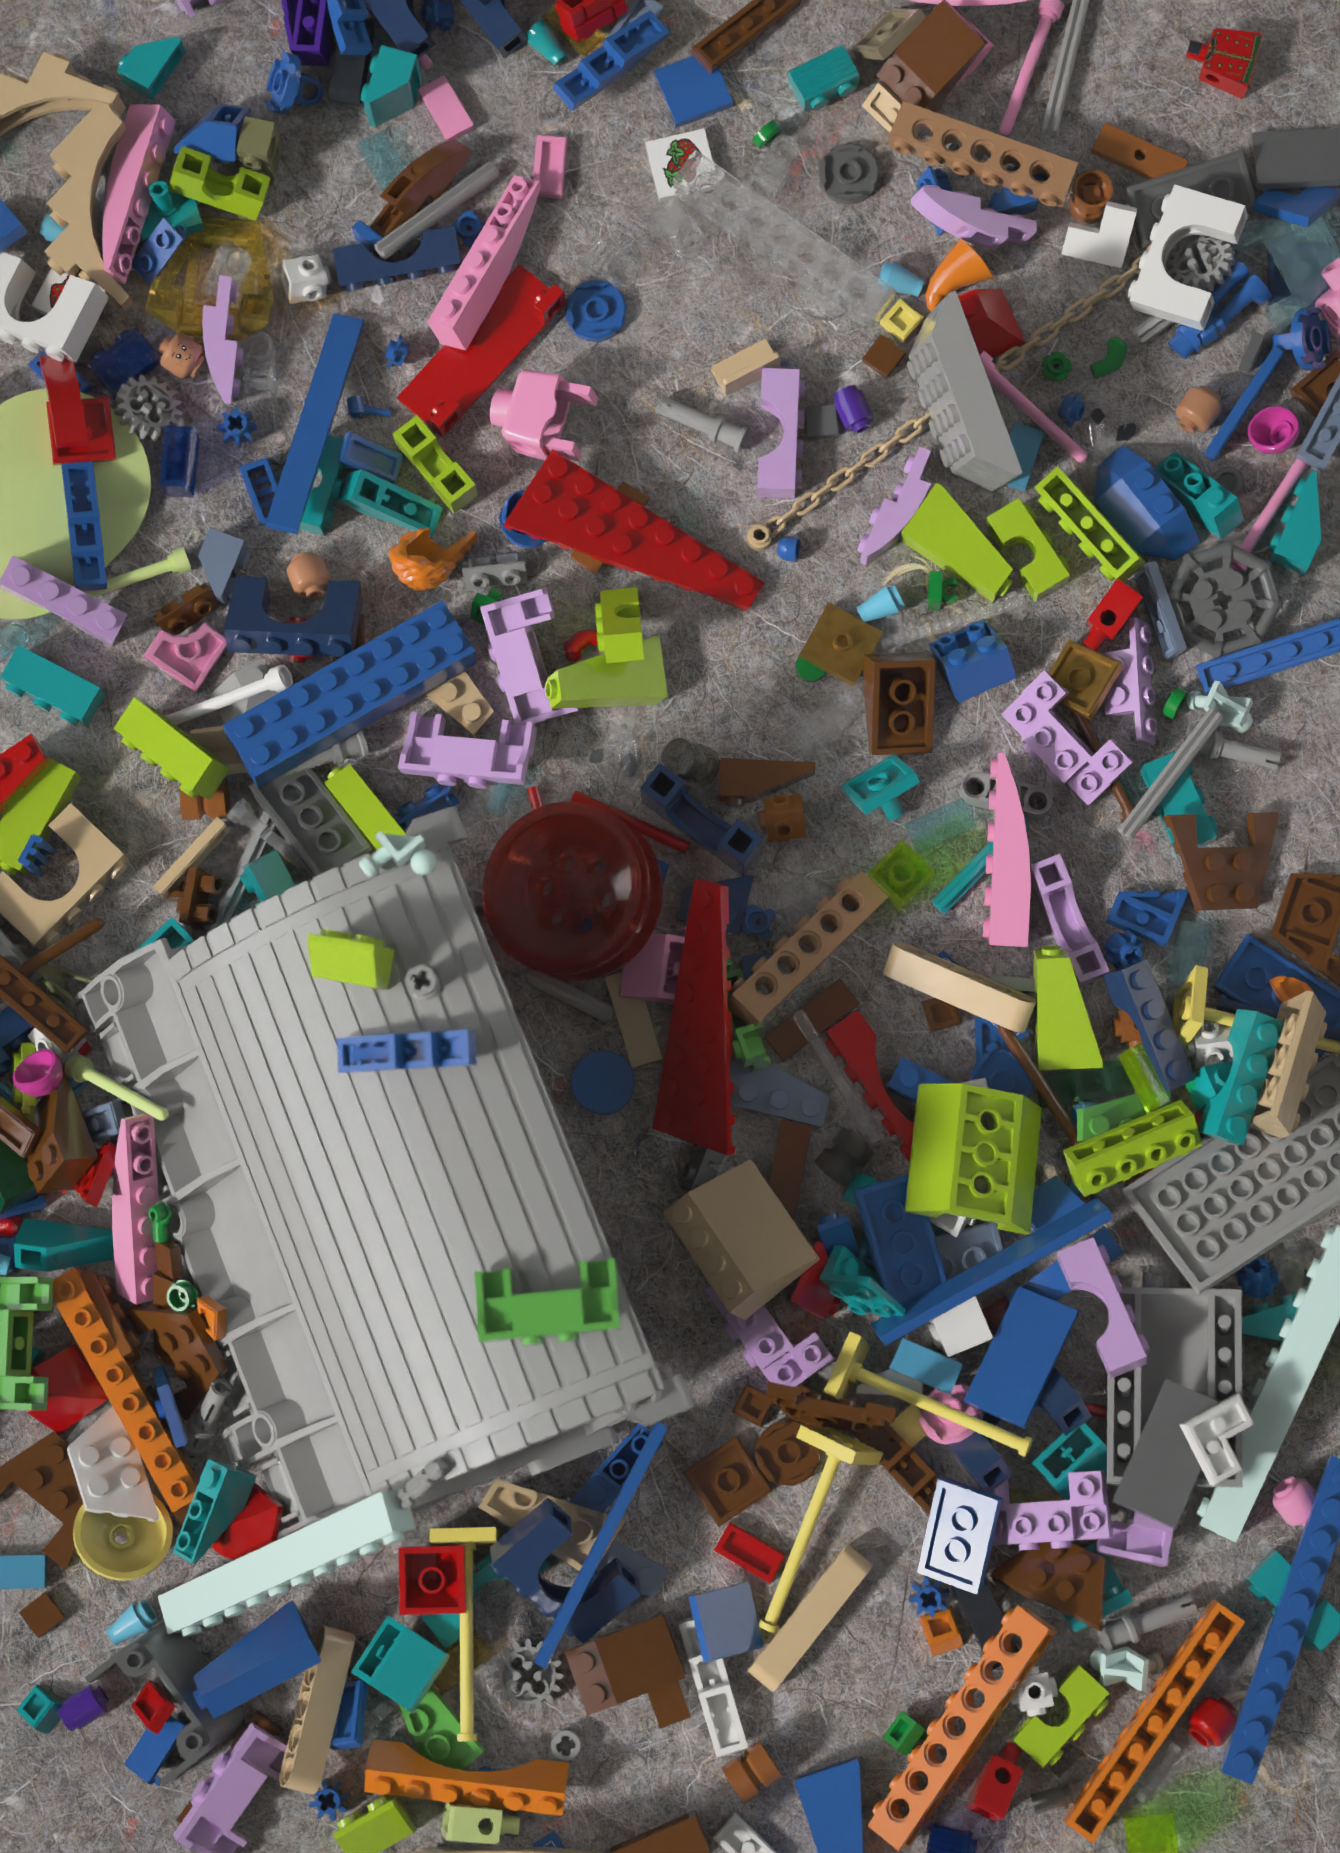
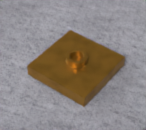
(840, 644)
(1085, 676)

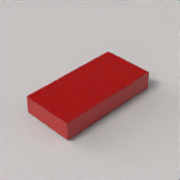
(750, 1552)
(153, 1706)

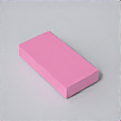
(446, 108)
(550, 165)

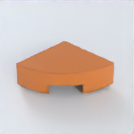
(1288, 987)
(214, 1315)

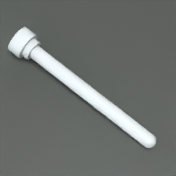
(276, 680)

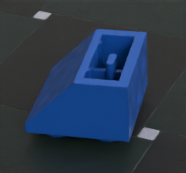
(217, 133)
(972, 660)

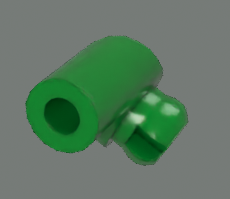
(1114, 358)
(160, 1216)

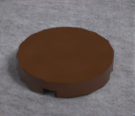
(784, 1456)

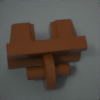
(194, 897)

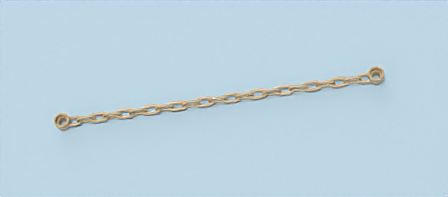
(761, 545)

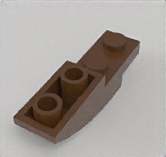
(422, 178)

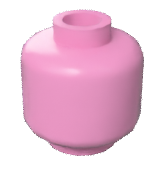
(1294, 1500)

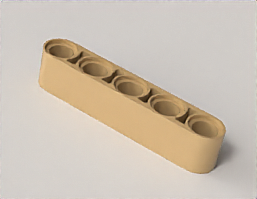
(959, 987)
(810, 1618)
(317, 1711)

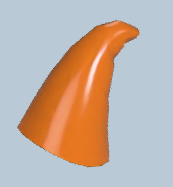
(958, 269)

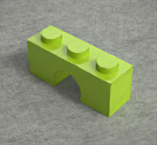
(237, 194)
(434, 465)
(1017, 525)
(619, 625)
(1083, 1698)

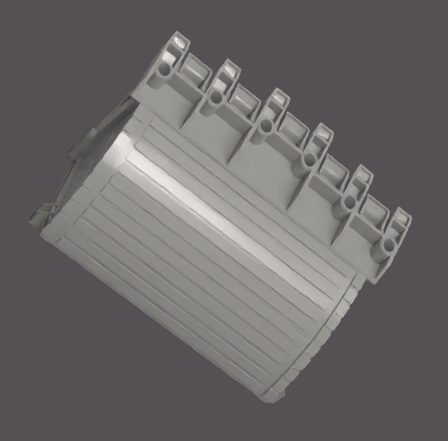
(363, 1202)

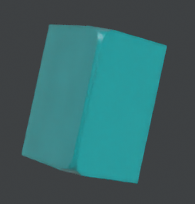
(40, 1709)

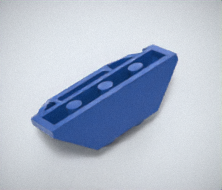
(1143, 507)

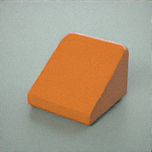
(941, 1632)

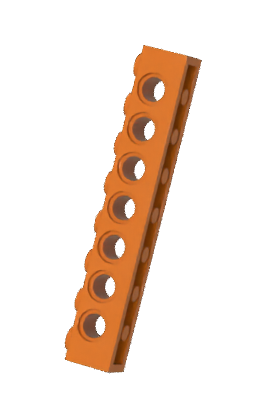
(126, 1392)
(1035, 1637)
(1153, 1721)

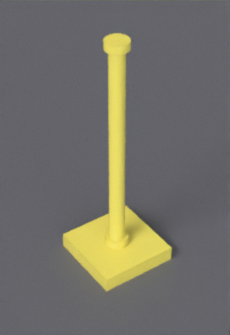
(1190, 1011)
(850, 1369)
(838, 1448)
(470, 1539)

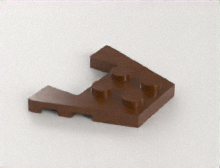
(1224, 875)
(1311, 920)
(189, 1346)
(840, 1415)
(49, 1479)

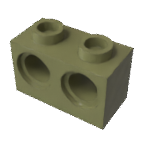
(260, 146)

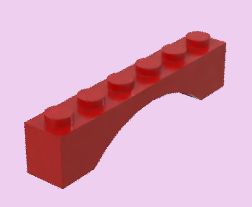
(856, 1045)

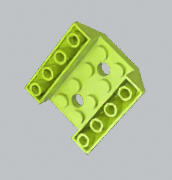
(955, 1149)

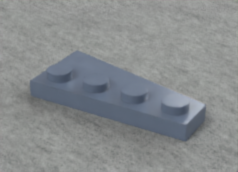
(777, 1094)

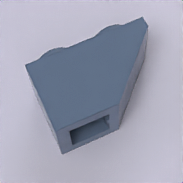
(222, 560)

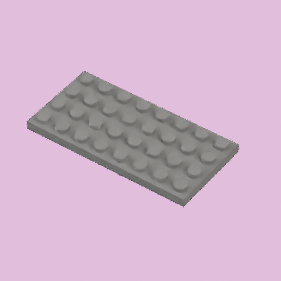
(1240, 1201)

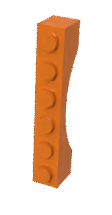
(402, 1772)

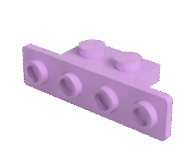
(1133, 687)

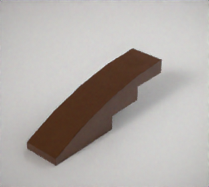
(902, 1463)

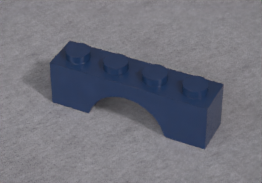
(437, 251)
(1137, 993)

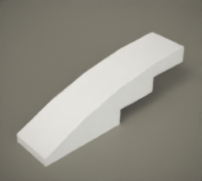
(714, 1695)

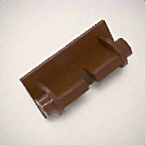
(197, 604)

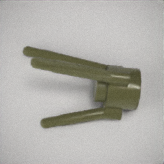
(54, 983)

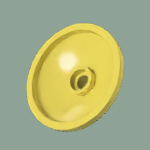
(142, 1552)

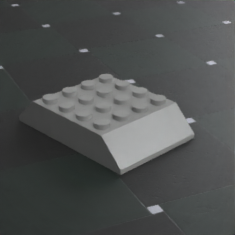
(961, 399)
(1191, 1344)

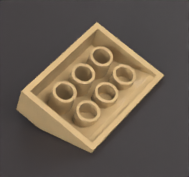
(1290, 1065)
(741, 1238)

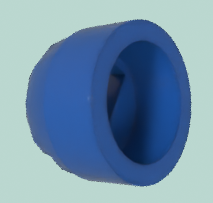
(789, 548)

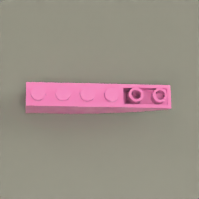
(132, 171)
(485, 266)
(1009, 863)
(133, 1195)

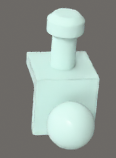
(1234, 709)
(402, 850)
(1125, 1666)

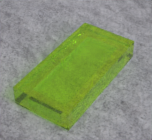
(1144, 1078)

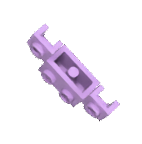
(518, 654)
(1059, 746)
(466, 759)
(770, 1347)
(1056, 1521)
(1138, 1540)
(229, 1790)

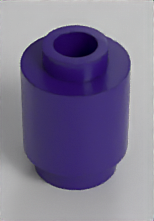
(853, 409)
(83, 1707)

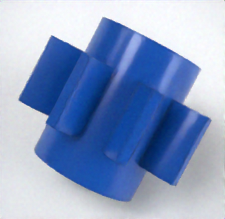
(238, 419)
(1123, 949)
(1258, 1278)
(931, 1604)
(338, 1798)

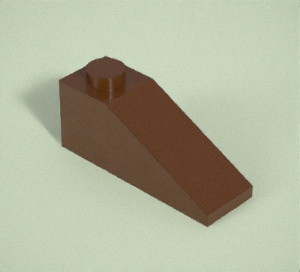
(753, 779)

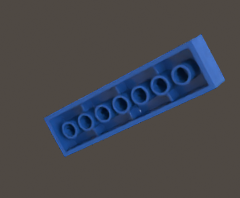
(350, 694)

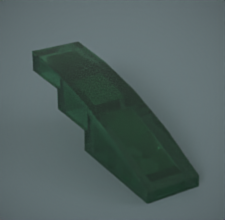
(1088, 1083)

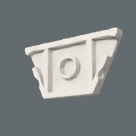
(111, 1471)

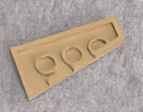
(462, 702)
(512, 1503)

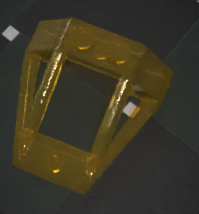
(177, 307)

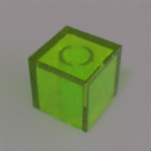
(902, 876)
(1151, 1831)

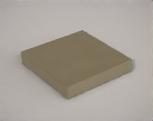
(888, 34)

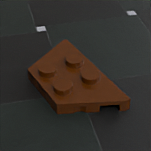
(1059, 1578)

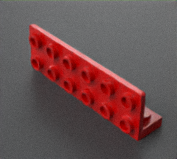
(460, 377)

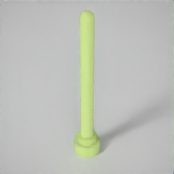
(175, 562)
(82, 1069)

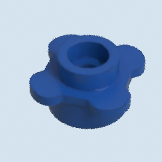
(465, 220)
(396, 351)
(1071, 409)
(753, 913)

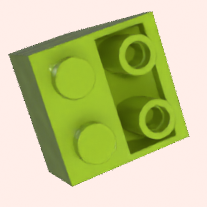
(348, 961)
(375, 1829)

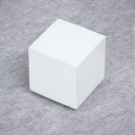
(960, 1328)

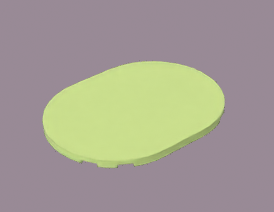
(34, 499)

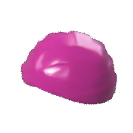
(1273, 430)
(39, 1073)

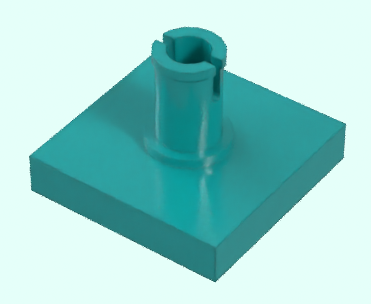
(174, 208)
(881, 786)

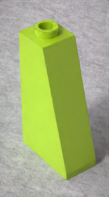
(956, 545)
(611, 684)
(361, 804)
(32, 812)
(1061, 1020)

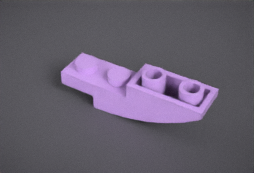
(962, 217)
(220, 352)
(893, 516)

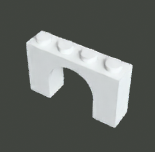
(1184, 215)
(62, 330)

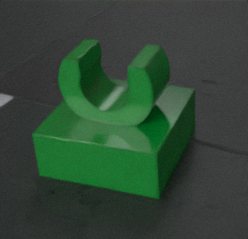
(936, 590)
(480, 600)
(904, 1733)

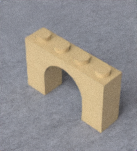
(98, 863)

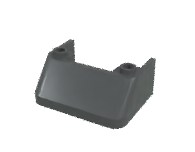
(176, 1662)

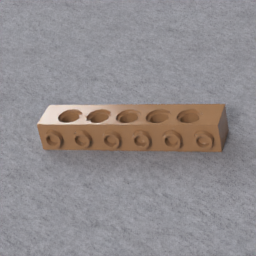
(974, 140)
(755, 1007)

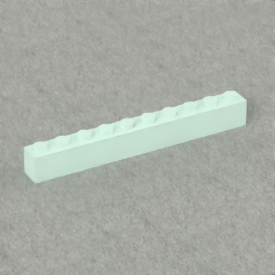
(1281, 1391)
(286, 1563)

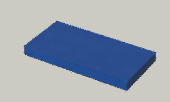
(1248, 978)
(899, 1241)
(1021, 1357)

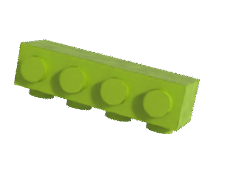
(1090, 525)
(171, 749)
(1132, 1148)

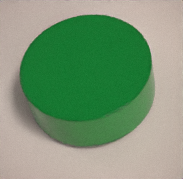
(767, 134)
(808, 672)
(1175, 702)

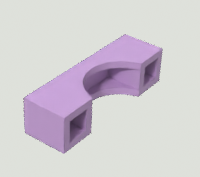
(778, 469)
(62, 599)
(1061, 910)
(1087, 1270)

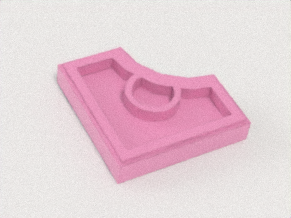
(187, 656)

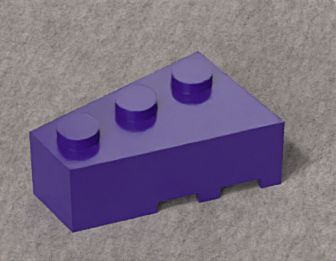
(309, 31)

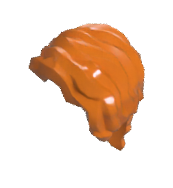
(425, 563)

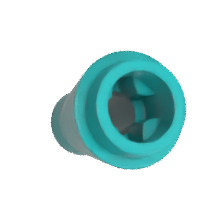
(546, 42)

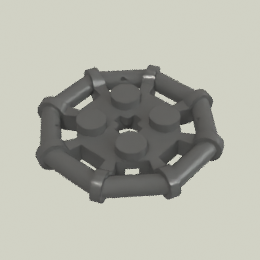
(1231, 584)

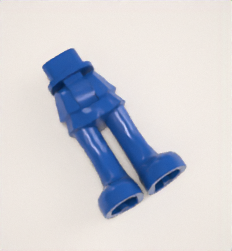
(1254, 290)

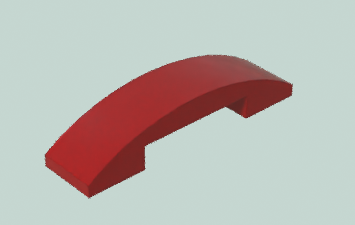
(64, 402)

